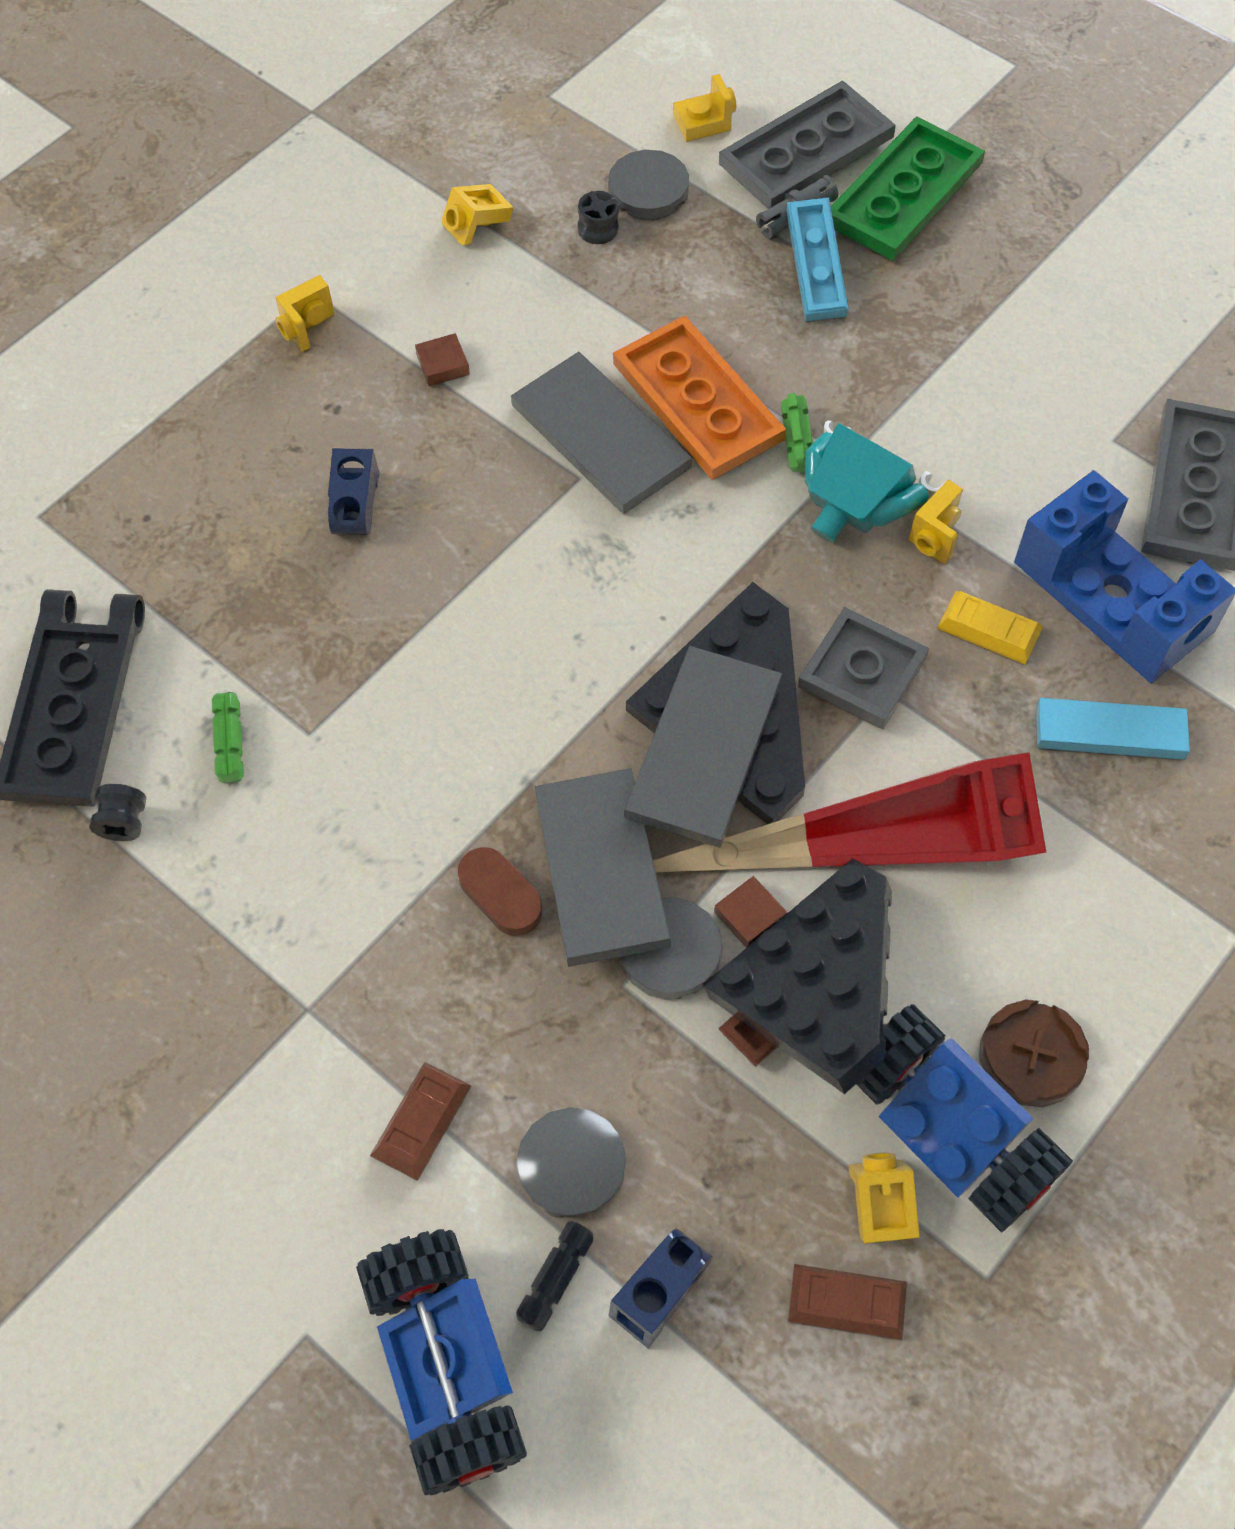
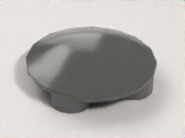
(571, 1162)

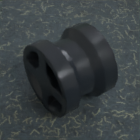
(598, 217)
(118, 812)

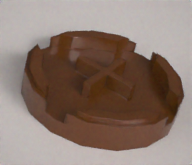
(1034, 1052)

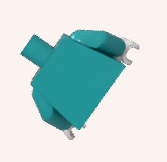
(859, 483)

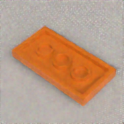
(699, 397)

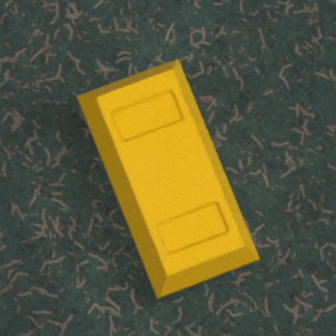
(990, 627)

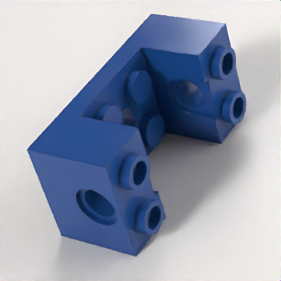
(1076, 553)

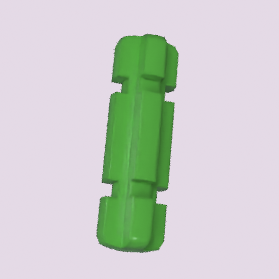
(798, 430)
(227, 737)

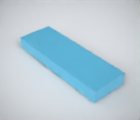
(817, 259)
(1112, 728)

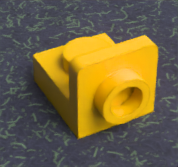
(706, 113)
(473, 207)
(302, 308)
(934, 523)
(885, 1198)

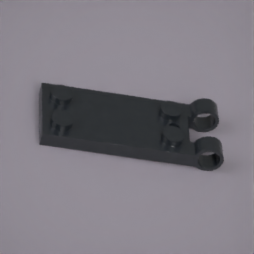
(68, 702)

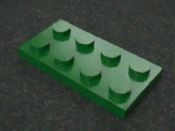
(905, 187)

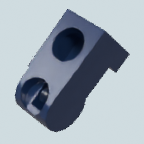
(352, 491)
(659, 1287)

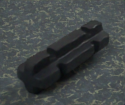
(554, 1276)

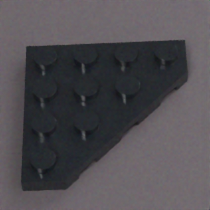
(758, 633)
(819, 978)

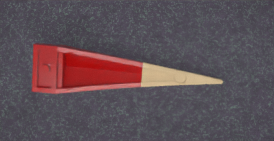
(950, 816)

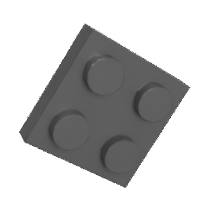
(863, 668)

